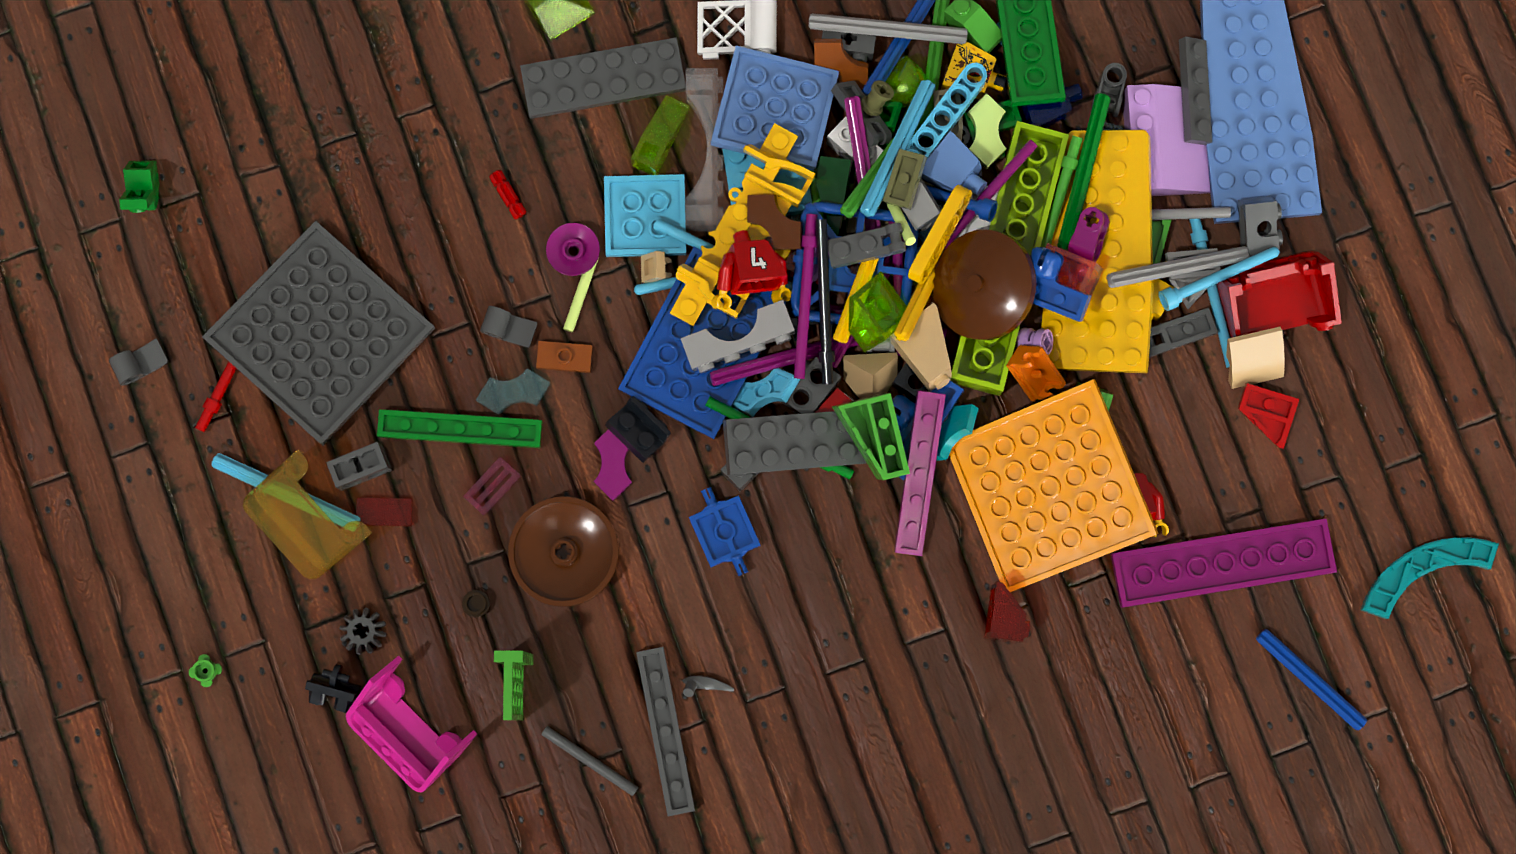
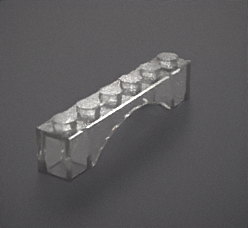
(702, 203)

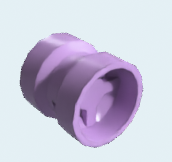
(1040, 338)

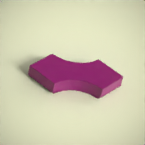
(612, 476)

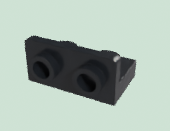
(638, 429)

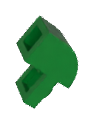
(141, 186)

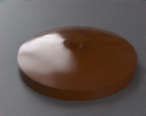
(984, 284)
(563, 551)

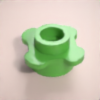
(197, 670)

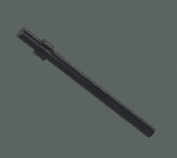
(826, 355)

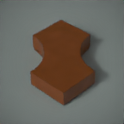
(764, 211)

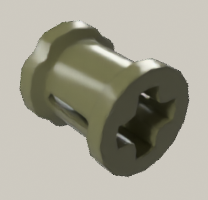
(877, 97)

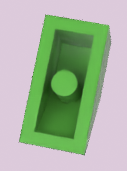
(980, 27)

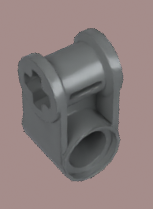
(1113, 90)

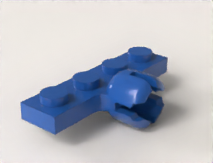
(1050, 292)
(905, 419)

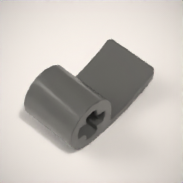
(507, 327)
(135, 365)

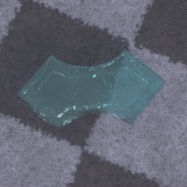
(524, 389)

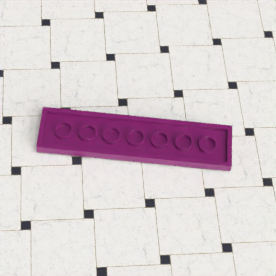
(1223, 563)

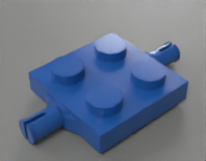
(724, 531)

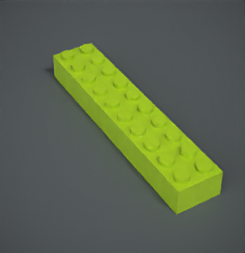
(1023, 215)

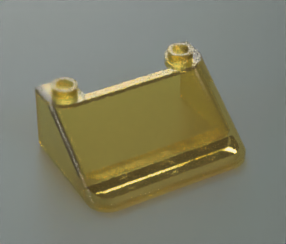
(298, 523)

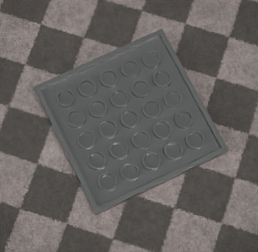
(318, 333)

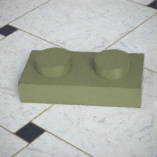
(904, 179)

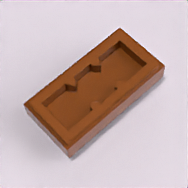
(564, 357)

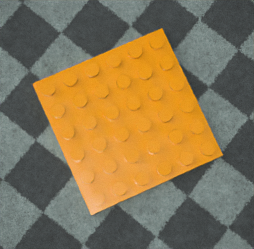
(1051, 487)

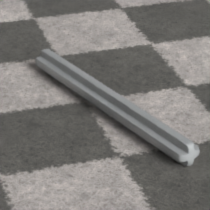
(888, 28)
(1177, 267)

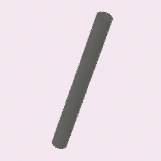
(589, 760)

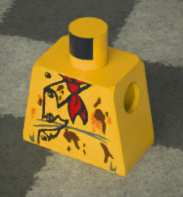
(966, 54)

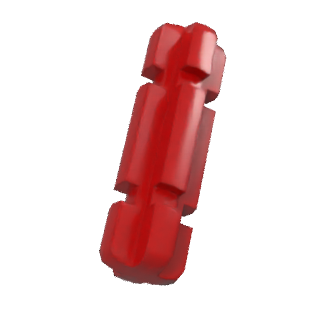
(507, 194)

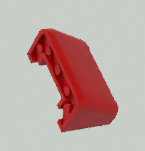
(1283, 295)

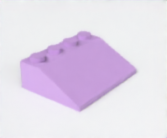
(1175, 165)

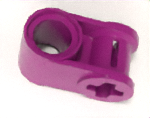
(1089, 237)

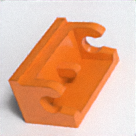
(1035, 372)

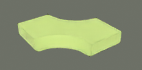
(986, 118)

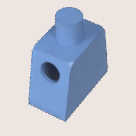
(953, 165)

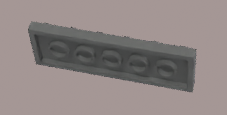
(603, 78)
(787, 443)

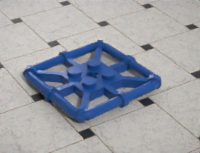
(841, 278)

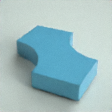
(773, 388)

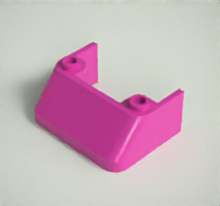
(400, 733)

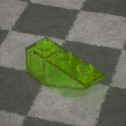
(659, 136)

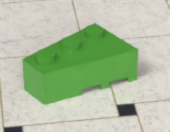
(876, 434)

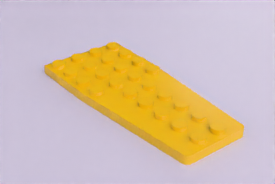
(1118, 318)

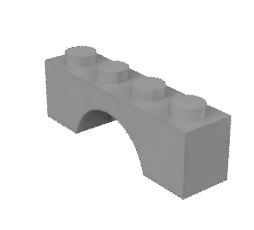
(770, 326)

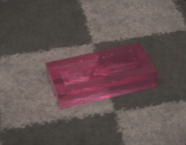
(476, 503)

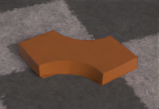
(832, 55)

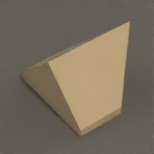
(870, 373)

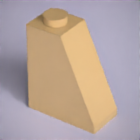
(926, 350)

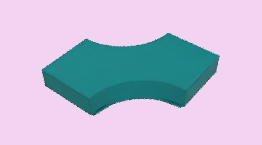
(957, 425)

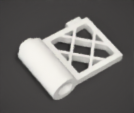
(759, 22)

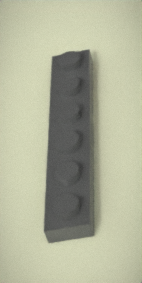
(665, 731)

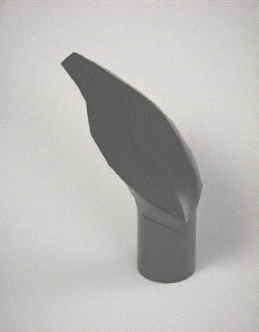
(703, 682)

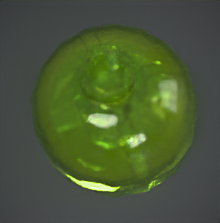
(905, 80)

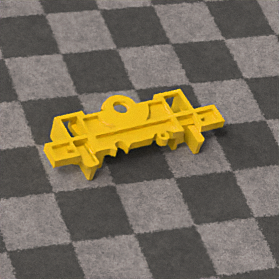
(703, 277)

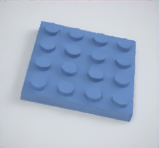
(778, 91)

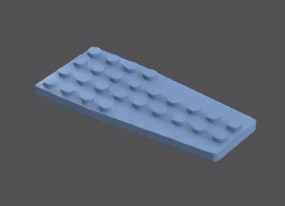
(1257, 110)

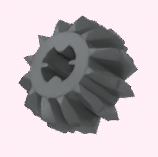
(366, 621)

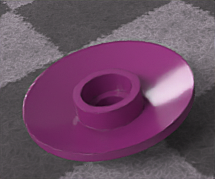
(566, 238)

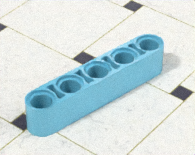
(949, 109)

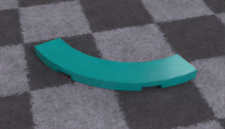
(1420, 561)

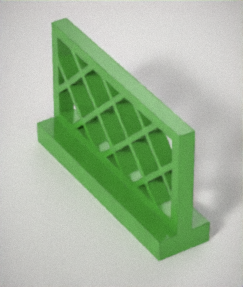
(513, 681)

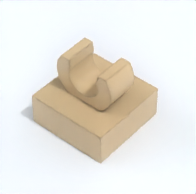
(654, 267)

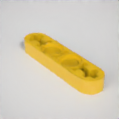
(940, 234)

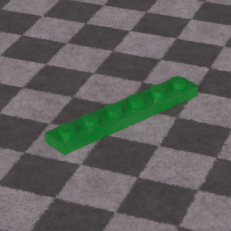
(459, 428)

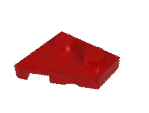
(1268, 412)

